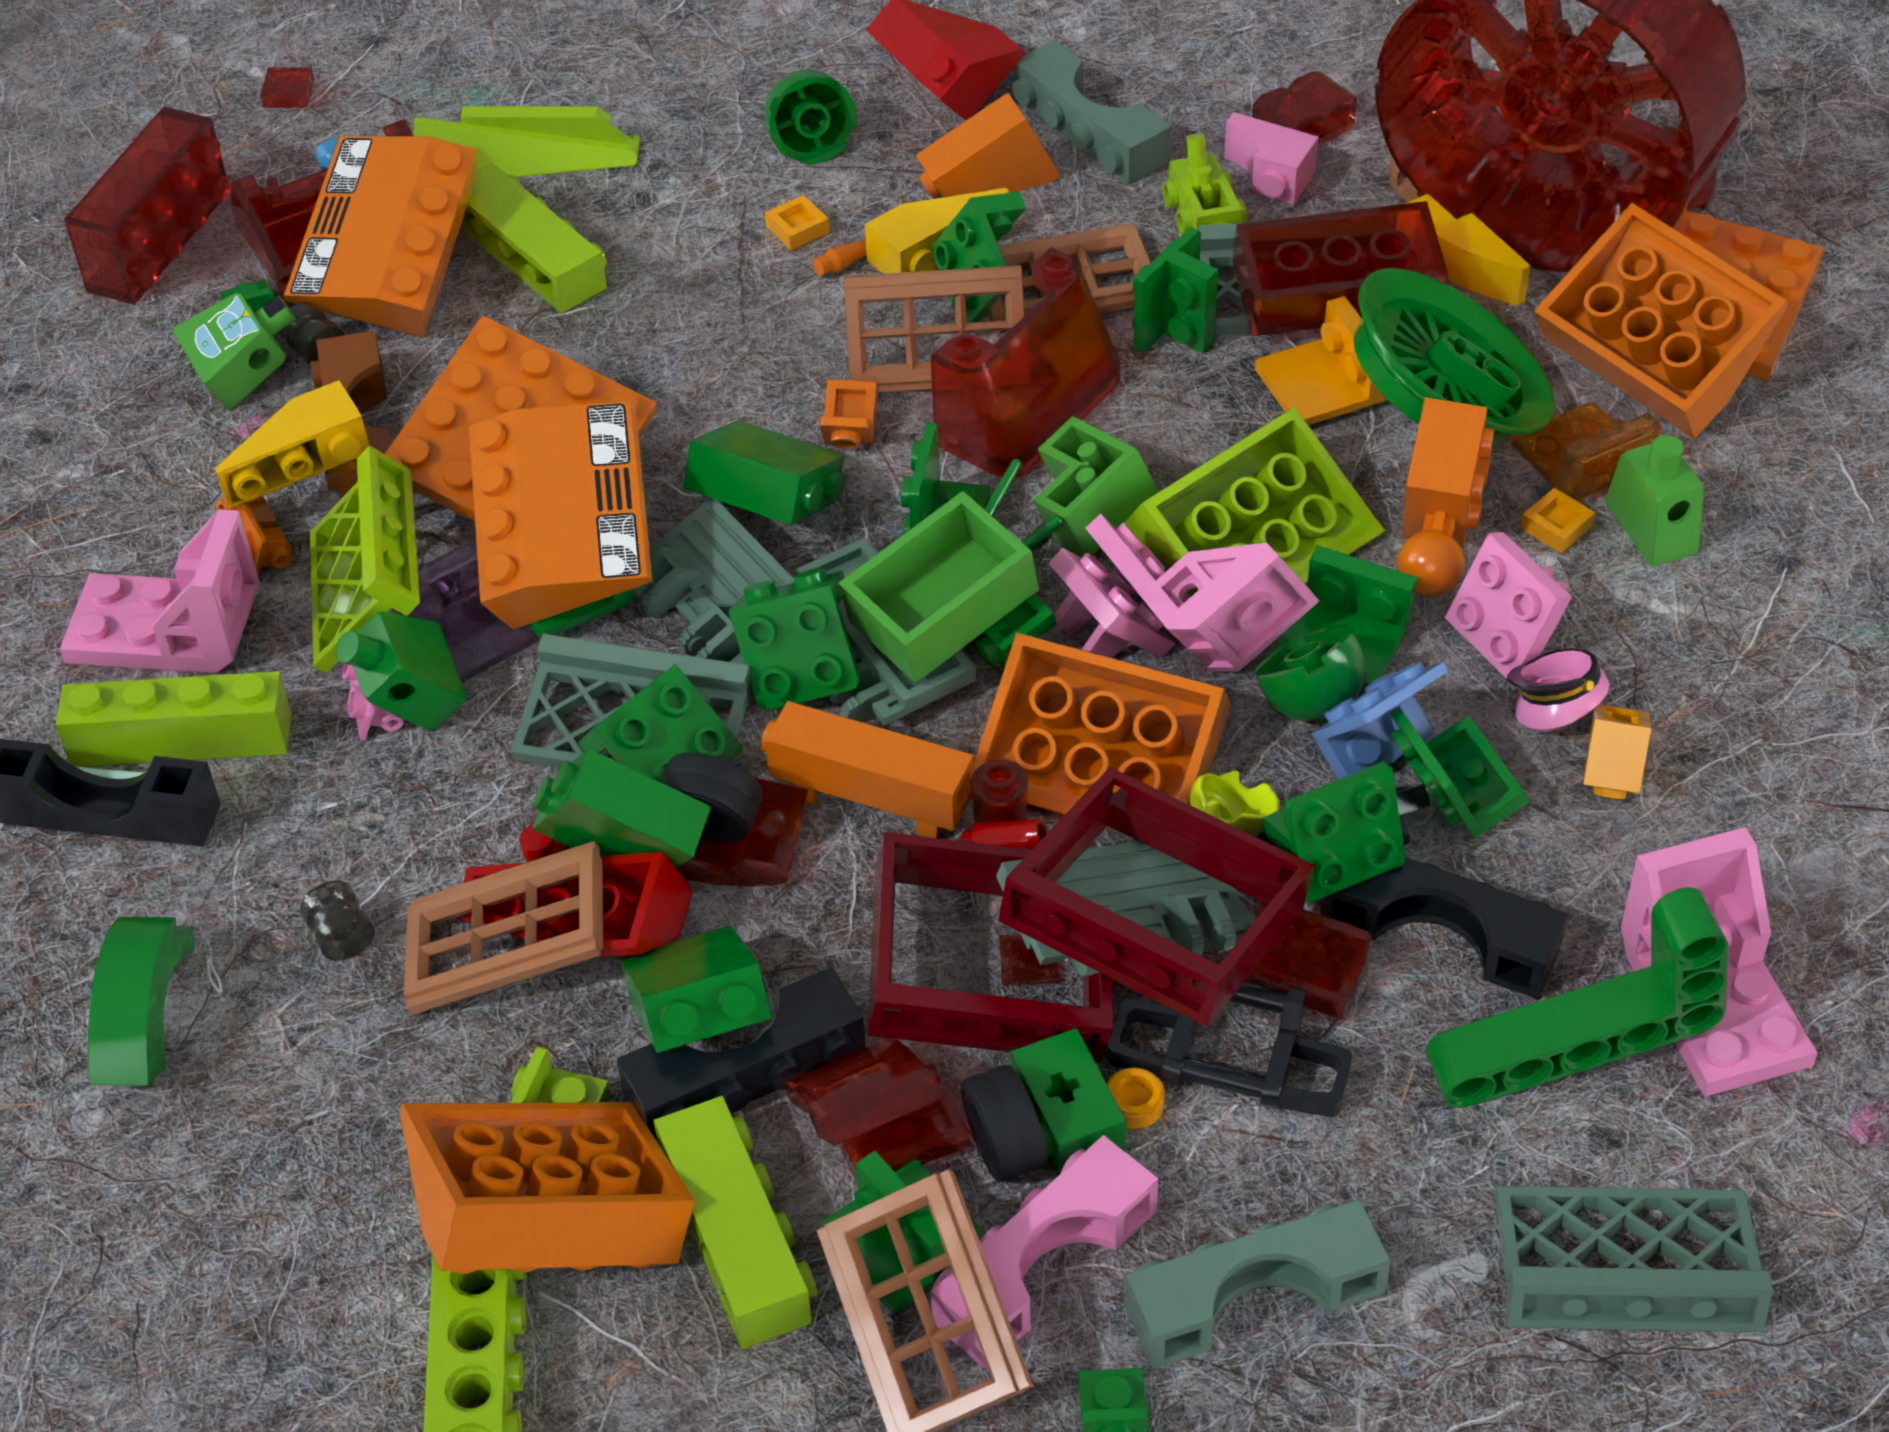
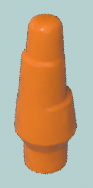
(839, 257)

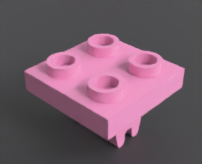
(1111, 602)
(1507, 604)

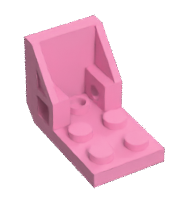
(1241, 598)
(170, 621)
(1759, 1030)

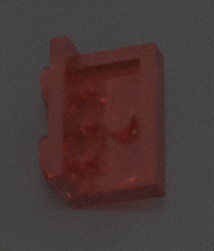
(1319, 957)

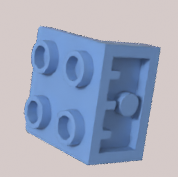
(1361, 728)

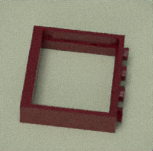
(1127, 950)
(958, 1016)

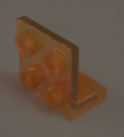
(1583, 448)

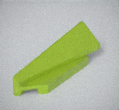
(537, 138)

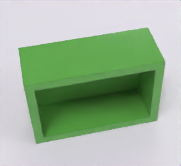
(939, 586)

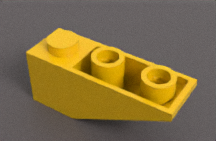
(904, 235)
(294, 444)

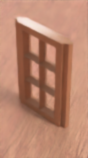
(1080, 246)
(916, 286)
(512, 966)
(977, 1290)

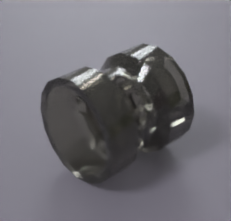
(308, 327)
(334, 911)

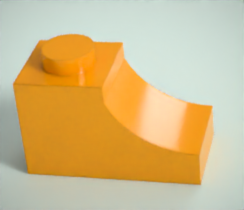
(1617, 750)

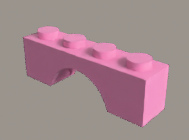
(1094, 1200)

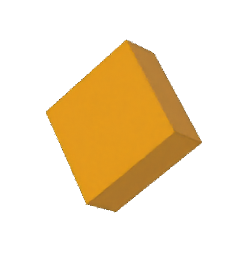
(797, 222)
(1557, 520)

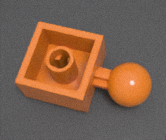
(1444, 493)

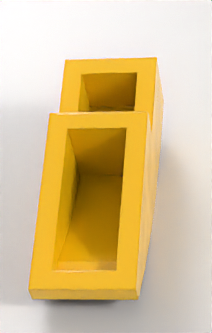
(1478, 256)

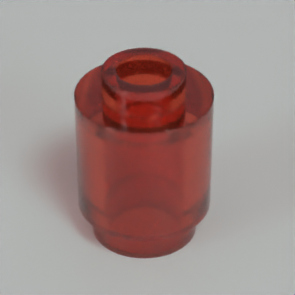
(999, 792)

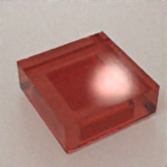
(287, 87)

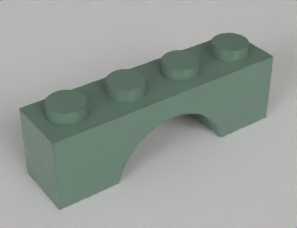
(1122, 139)
(1324, 1255)

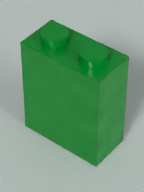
(764, 472)
(618, 810)
(695, 988)

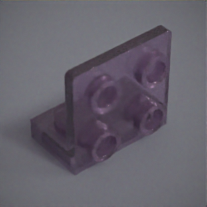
(452, 599)

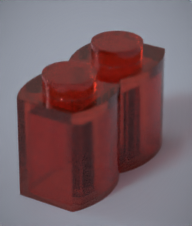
(1309, 105)

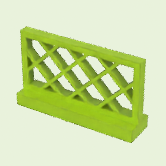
(363, 554)

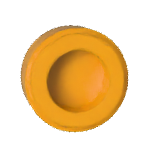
(1138, 1096)

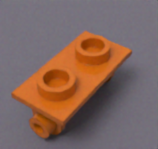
(265, 540)

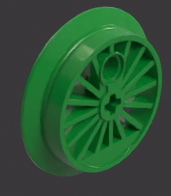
(1442, 345)

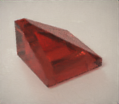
(1021, 965)

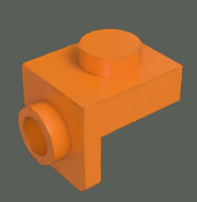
(849, 413)

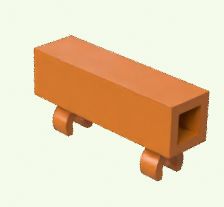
(869, 766)

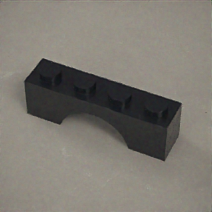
(165, 804)
(1509, 933)
(812, 1028)

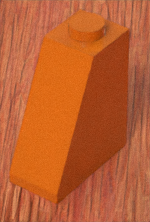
(987, 154)

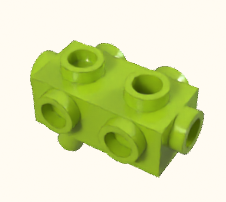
(1201, 189)

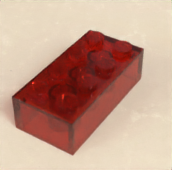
(148, 205)
(1300, 263)

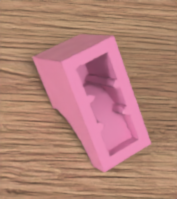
(1274, 156)

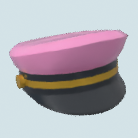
(1558, 688)

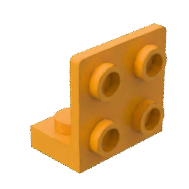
(1322, 375)

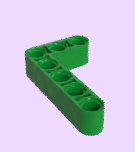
(1597, 1023)

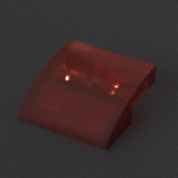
(765, 852)
(864, 1090)

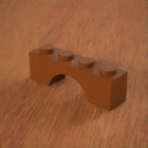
(359, 367)

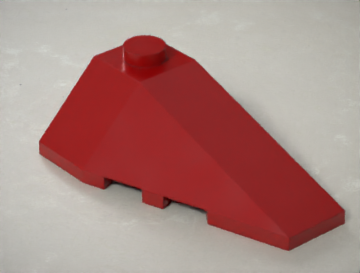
(947, 52)
(641, 903)

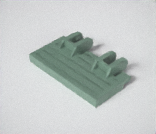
(703, 573)
(883, 687)
(1152, 893)

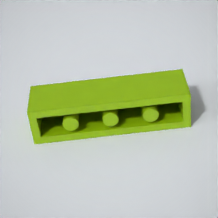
(533, 240)
(174, 719)
(735, 1225)

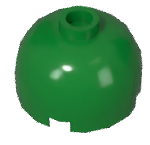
(809, 116)
(1315, 675)

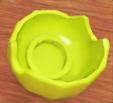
(1233, 802)

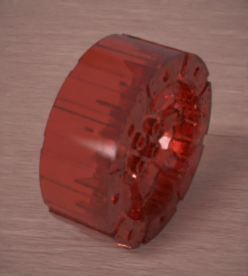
(1559, 99)

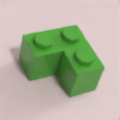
(1090, 478)

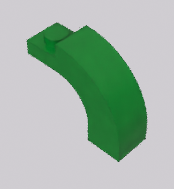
(130, 999)

